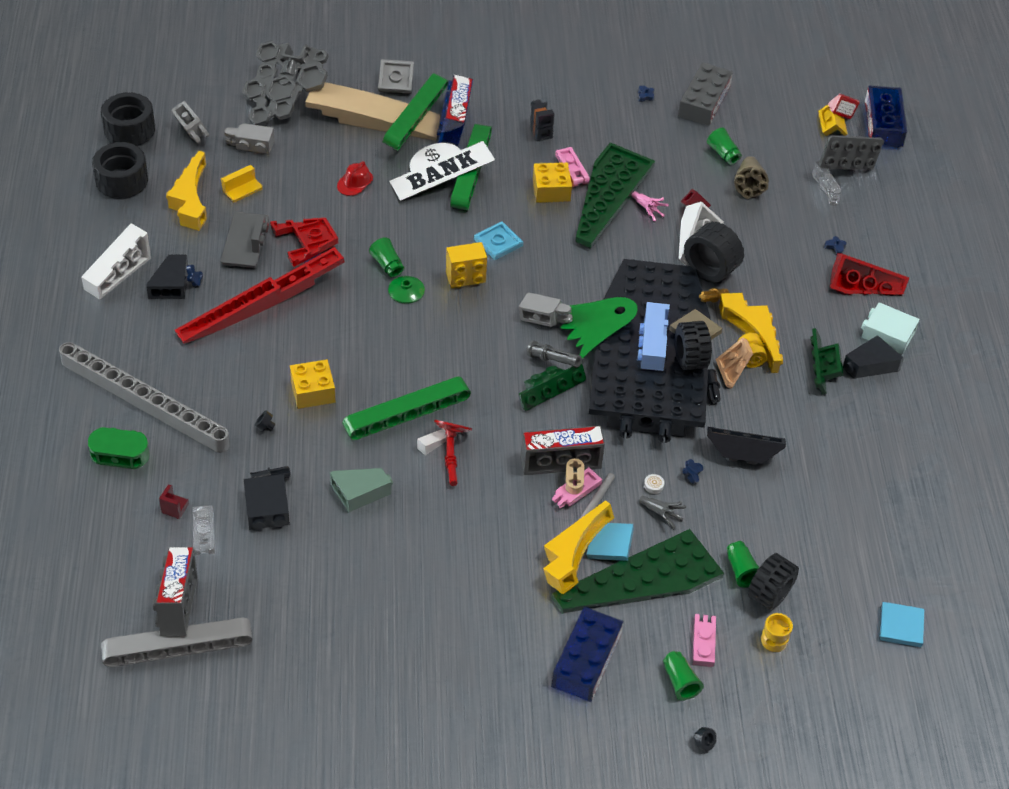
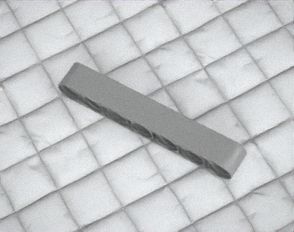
(199, 639)

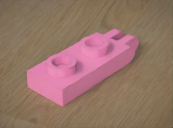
(591, 482)

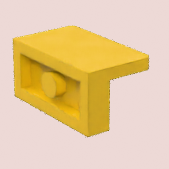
(831, 122)
(240, 184)

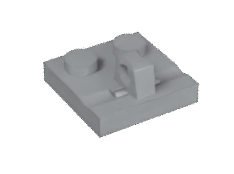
(396, 76)

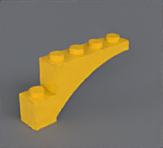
(184, 195)
(755, 320)
(569, 546)

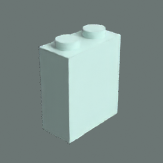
(891, 326)

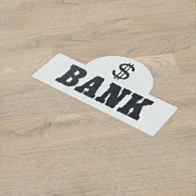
(438, 164)

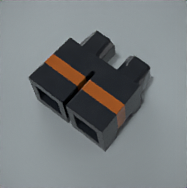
(541, 120)

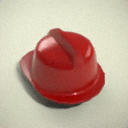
(355, 179)

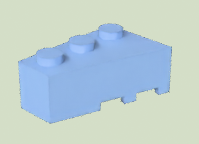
(654, 336)

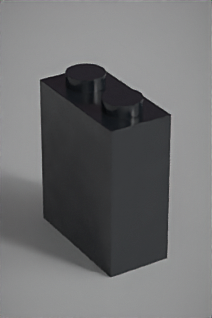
(266, 502)

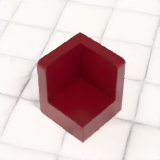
(694, 197)
(172, 504)

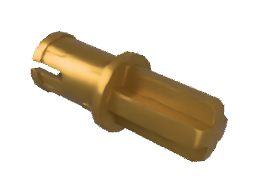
(712, 295)

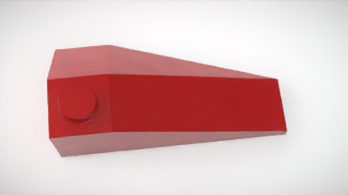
(859, 277)

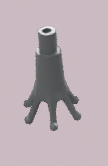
(663, 508)

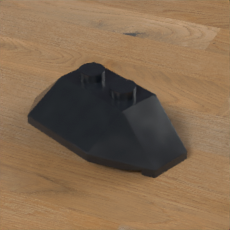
(745, 446)

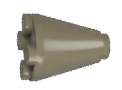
(751, 178)

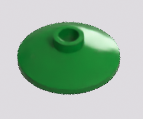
(406, 289)

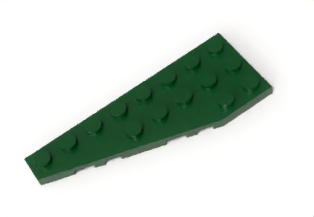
(612, 182)
(662, 570)

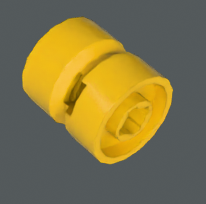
(759, 354)
(776, 632)

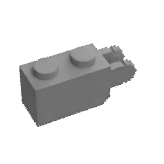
(189, 121)
(251, 138)
(544, 310)

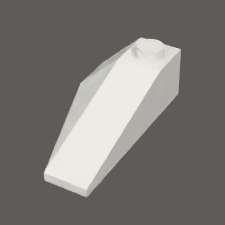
(692, 220)

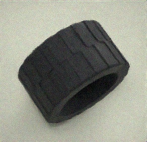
(127, 106)
(120, 156)
(727, 252)

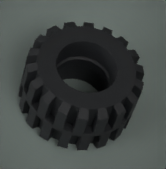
(693, 345)
(773, 581)

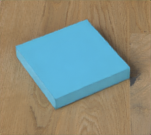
(498, 240)
(612, 542)
(902, 624)

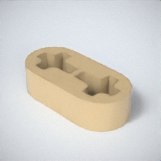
(570, 476)

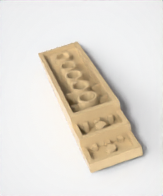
(367, 109)

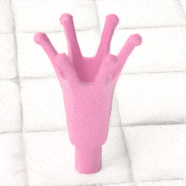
(649, 204)

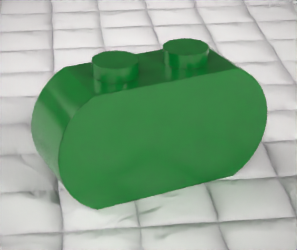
(118, 448)

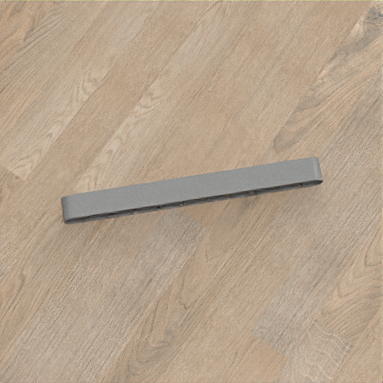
(145, 397)

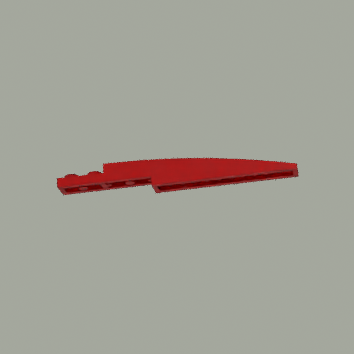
(260, 297)

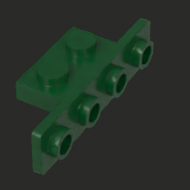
(827, 360)
(549, 384)

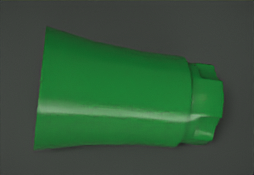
(724, 146)
(386, 256)
(742, 563)
(682, 676)

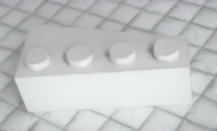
(117, 262)

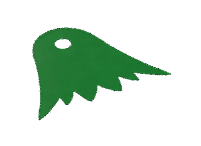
(598, 320)

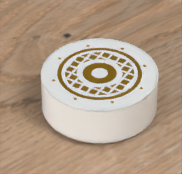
(654, 484)

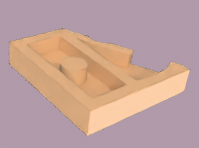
(733, 361)

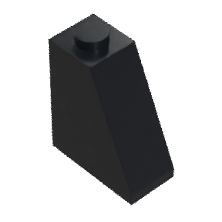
(169, 279)
(872, 359)

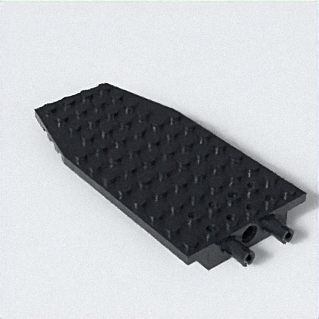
(646, 397)

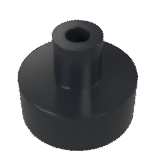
(264, 421)
(705, 738)

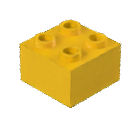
(552, 182)
(466, 264)
(312, 384)

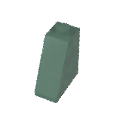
(360, 486)

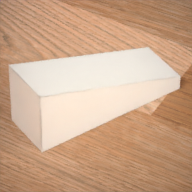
(431, 441)

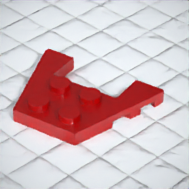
(313, 234)

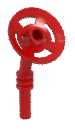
(450, 458)

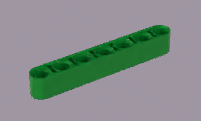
(415, 111)
(467, 182)
(406, 408)

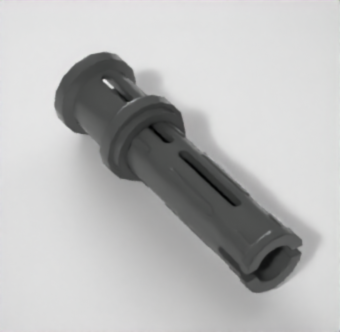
(546, 352)

